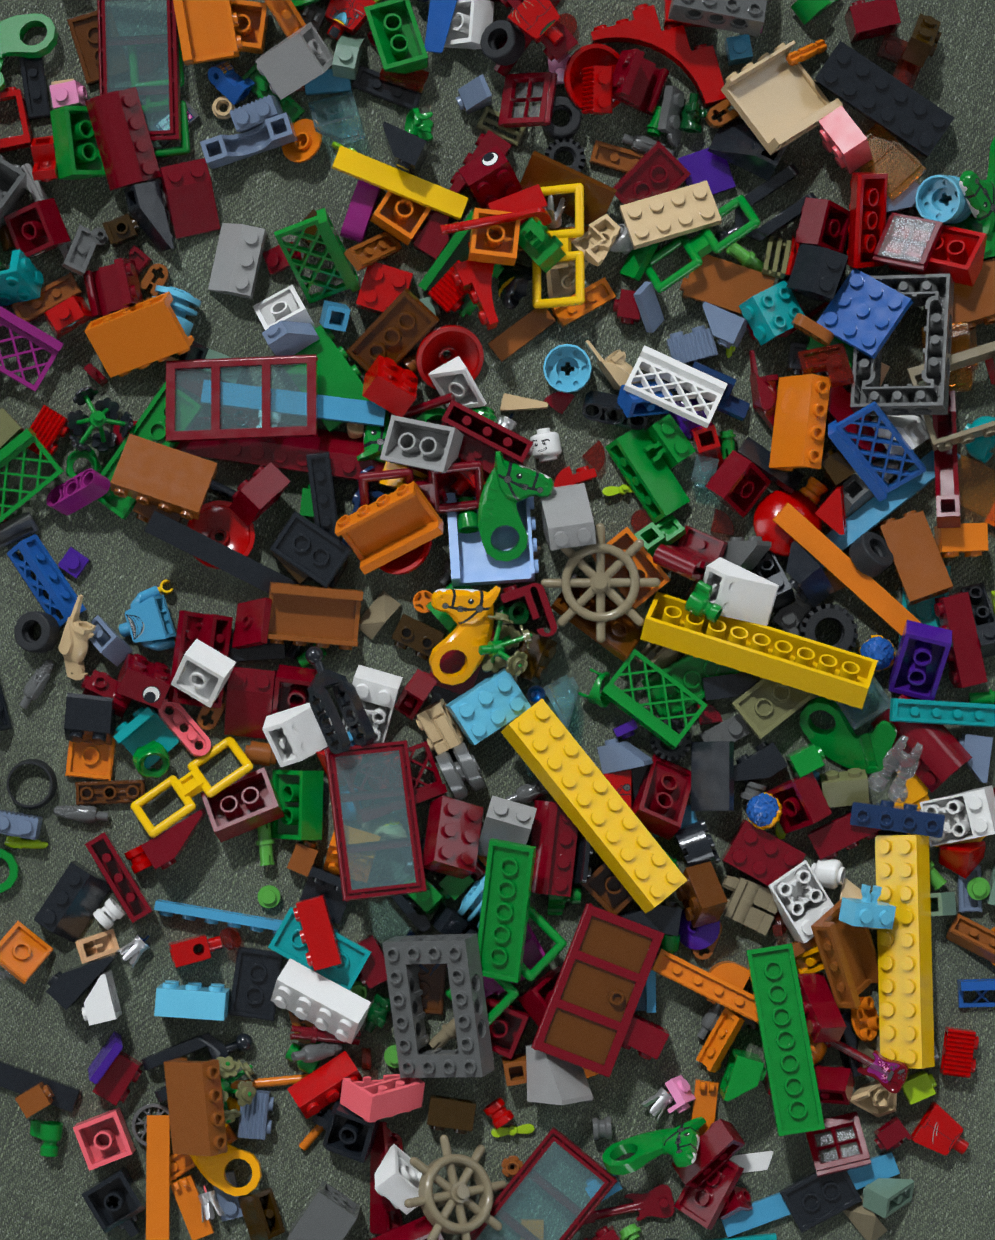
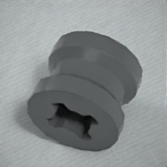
(752, 789)
(602, 1128)

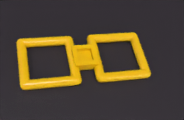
(565, 237)
(190, 786)

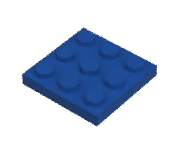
(864, 312)

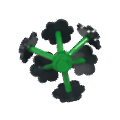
(105, 414)

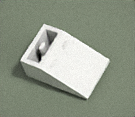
(740, 592)
(378, 695)
(294, 734)
(966, 815)
(800, 900)

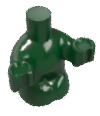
(691, 115)
(517, 612)
(378, 1012)

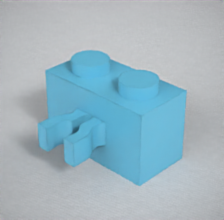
(868, 910)

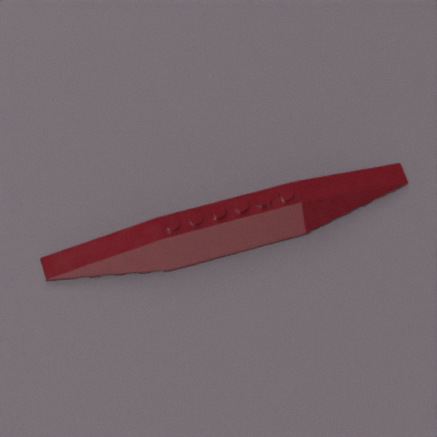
(289, 453)

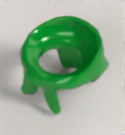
(419, 124)
(91, 456)
(594, 695)
(143, 752)

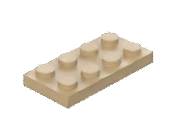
(670, 215)

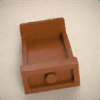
(724, 283)
(916, 557)

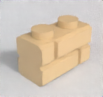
(439, 726)

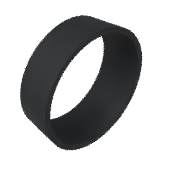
(53, 783)

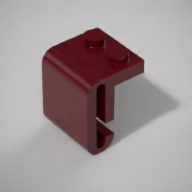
(638, 81)
(113, 287)
(691, 555)
(512, 593)

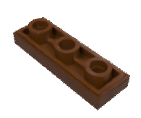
(96, 791)

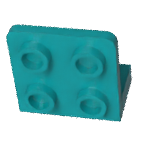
(20, 281)
(771, 312)
(144, 729)

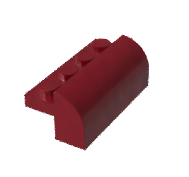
(122, 138)
(485, 437)
(209, 629)
(941, 751)
(555, 849)

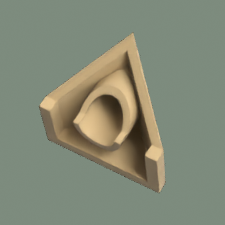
(561, 279)
(875, 1099)

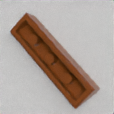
(972, 937)

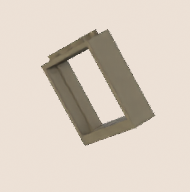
(957, 361)

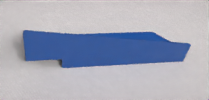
(438, 24)

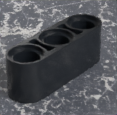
(605, 411)

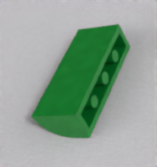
(651, 483)

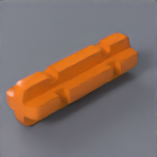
(806, 52)

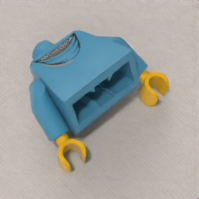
(150, 619)

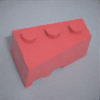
(382, 1097)

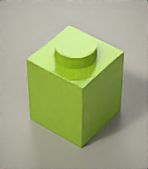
(919, 1087)

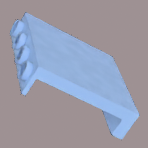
(474, 566)

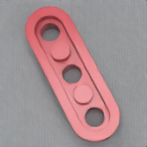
(194, 732)

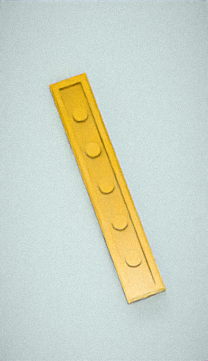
(399, 182)

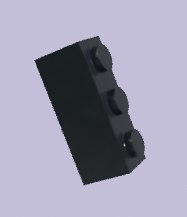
(405, 148)
(73, 902)

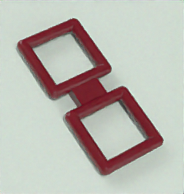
(428, 486)

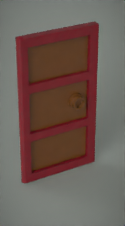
(597, 990)

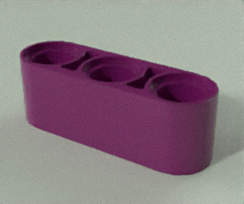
(360, 211)
(78, 492)

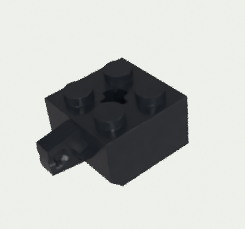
(346, 1132)
(121, 1214)

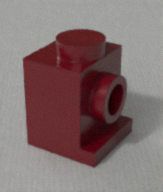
(891, 1134)

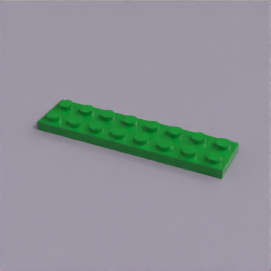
(785, 1040)

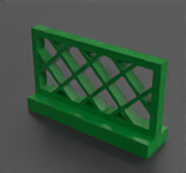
(333, 245)
(11, 452)
(641, 714)

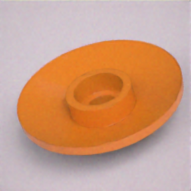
(299, 151)

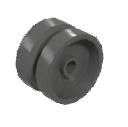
(463, 770)

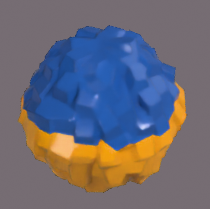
(879, 649)
(764, 811)

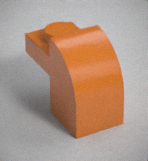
(730, 972)

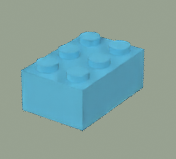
(488, 706)
(192, 1000)

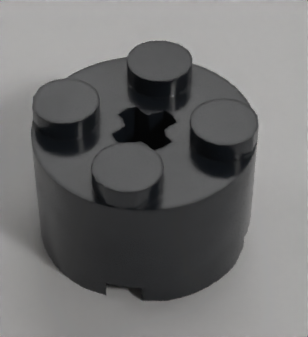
(696, 844)

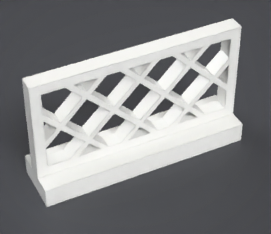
(680, 376)

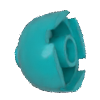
(981, 446)

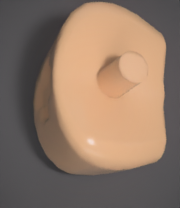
(355, 430)

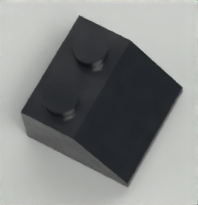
(817, 272)
(807, 576)
(89, 719)

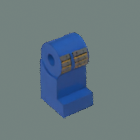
(229, 82)

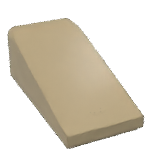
(516, 403)

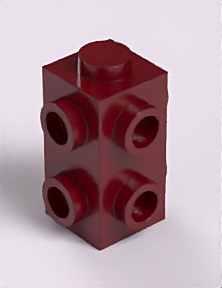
(103, 685)

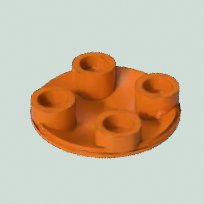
(865, 1019)

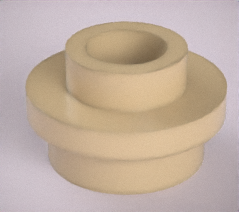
(216, 108)

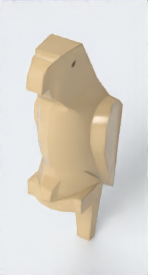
(613, 367)
(75, 642)

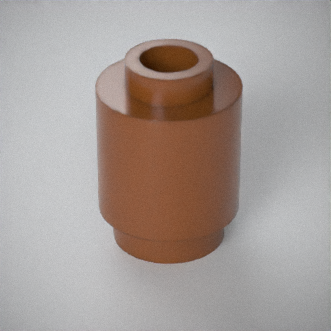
(260, 753)

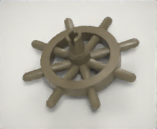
(601, 583)
(455, 1192)

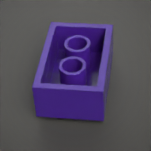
(920, 660)

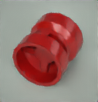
(138, 859)
(498, 1112)

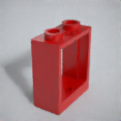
(20, 141)

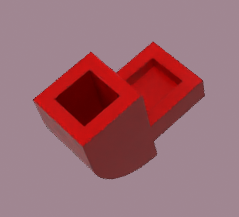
(44, 159)
(706, 442)
(582, 474)

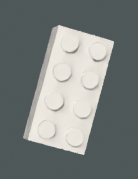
(320, 1001)

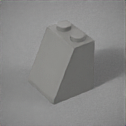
(295, 61)
(567, 517)
(506, 822)
(554, 1080)

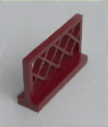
(427, 790)

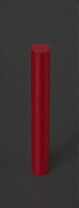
(428, 405)

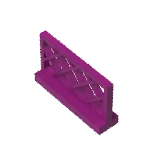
(33, 335)

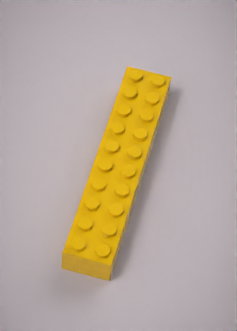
(761, 651)
(594, 806)
(905, 951)

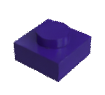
(73, 562)
(625, 730)

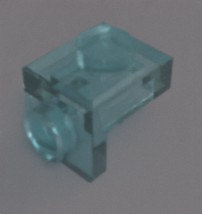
(703, 470)

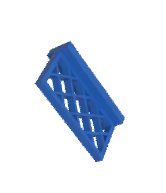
(857, 457)

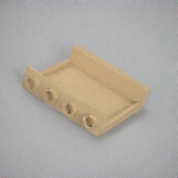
(777, 99)

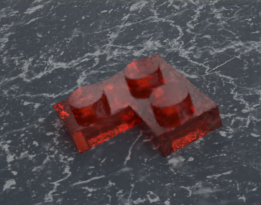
(892, 50)
(829, 359)

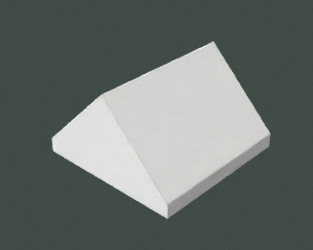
(456, 379)

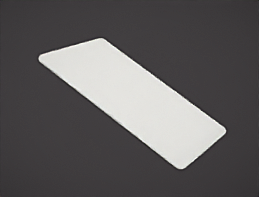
(753, 1161)

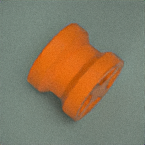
(814, 490)
(420, 601)

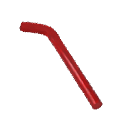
(540, 213)

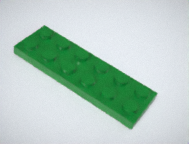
(150, 427)
(505, 909)

